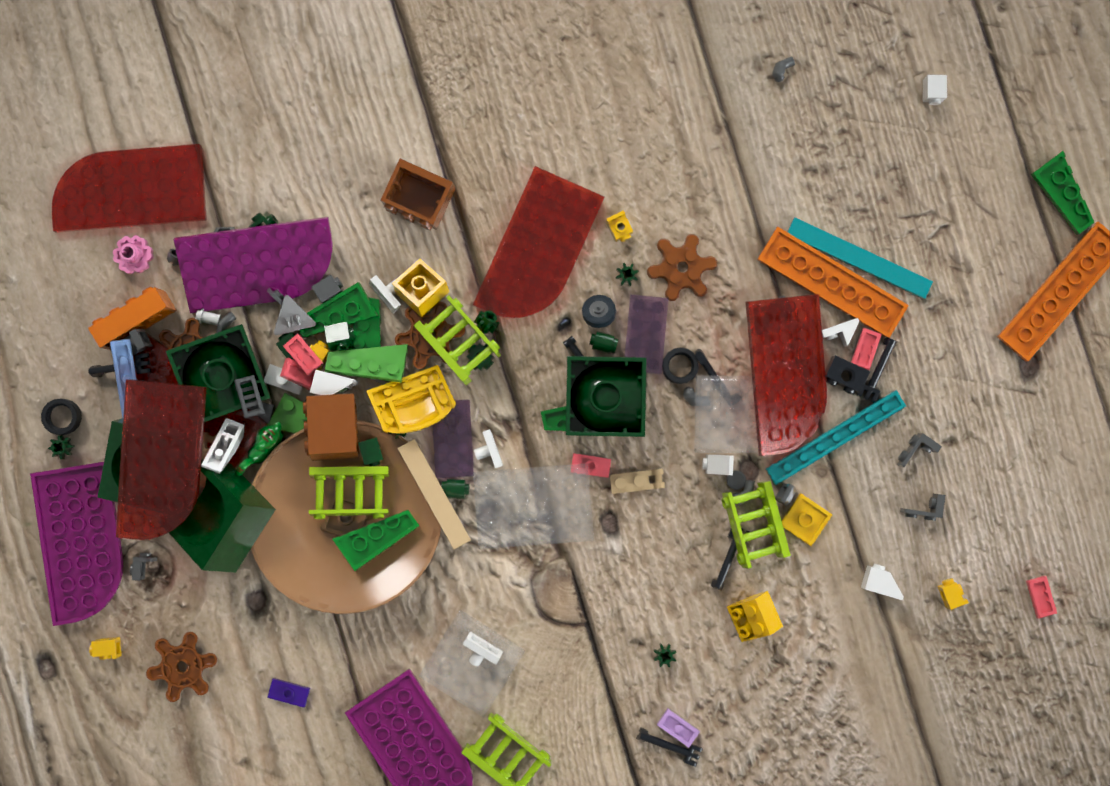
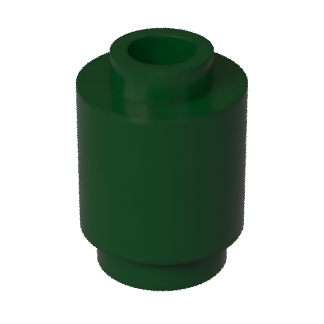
(603, 342)
(455, 488)

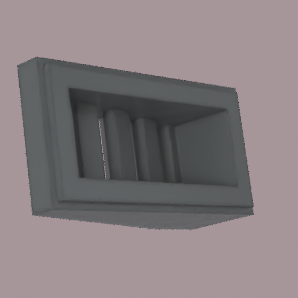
(238, 382)
(786, 494)

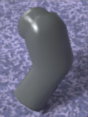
(780, 67)

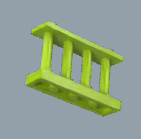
(450, 358)
(358, 474)
(774, 527)
(488, 763)

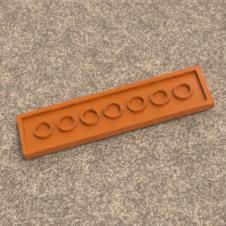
(832, 282)
(1059, 293)

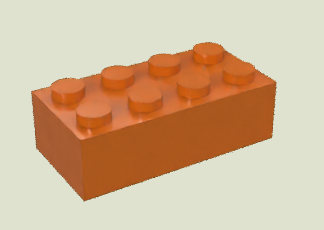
(136, 314)

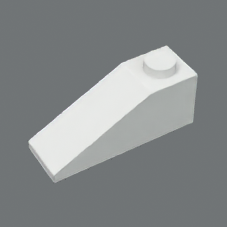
(224, 446)

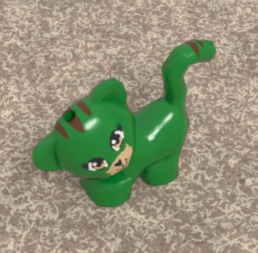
(266, 440)

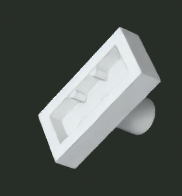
(385, 293)
(273, 378)
(489, 450)
(481, 649)

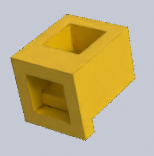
(613, 221)
(321, 351)
(952, 594)
(105, 648)

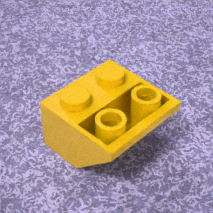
(755, 616)

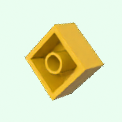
(420, 287)

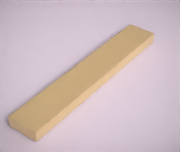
(434, 494)

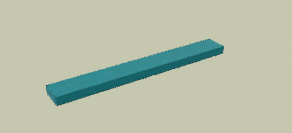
(860, 258)
(835, 437)

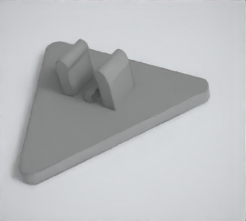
(292, 317)

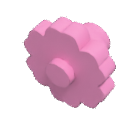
(133, 254)

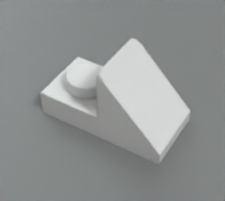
(844, 329)

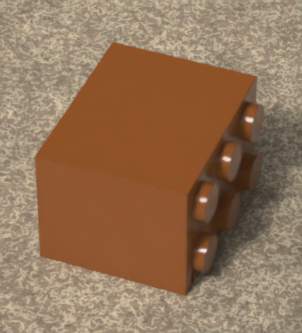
(417, 195)
(331, 427)

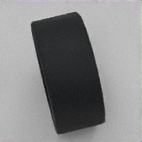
(680, 351)
(46, 416)

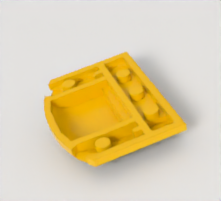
(414, 403)

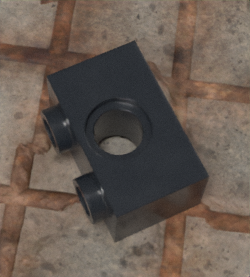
(857, 375)

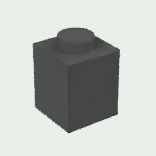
(327, 288)

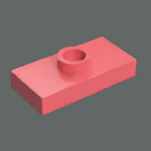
(866, 348)
(303, 354)
(295, 374)
(596, 465)
(1041, 597)

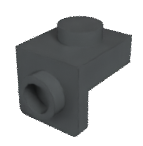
(138, 567)

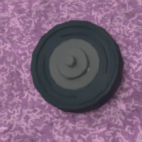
(599, 311)

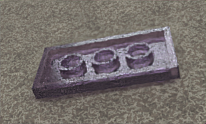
(647, 330)
(454, 443)

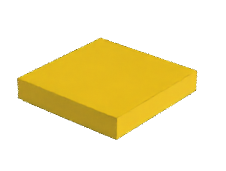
(805, 519)

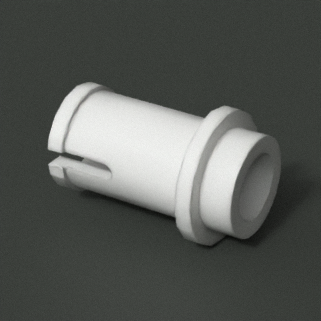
(207, 317)

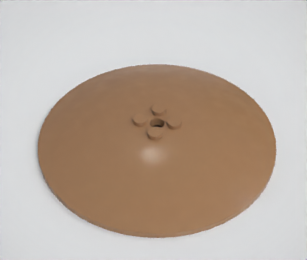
(299, 550)

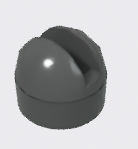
(172, 257)

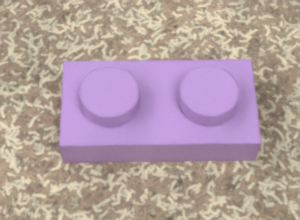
(678, 727)

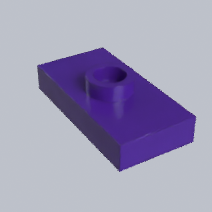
(288, 692)

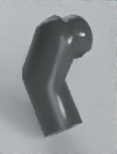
(225, 322)
(689, 395)
(748, 487)

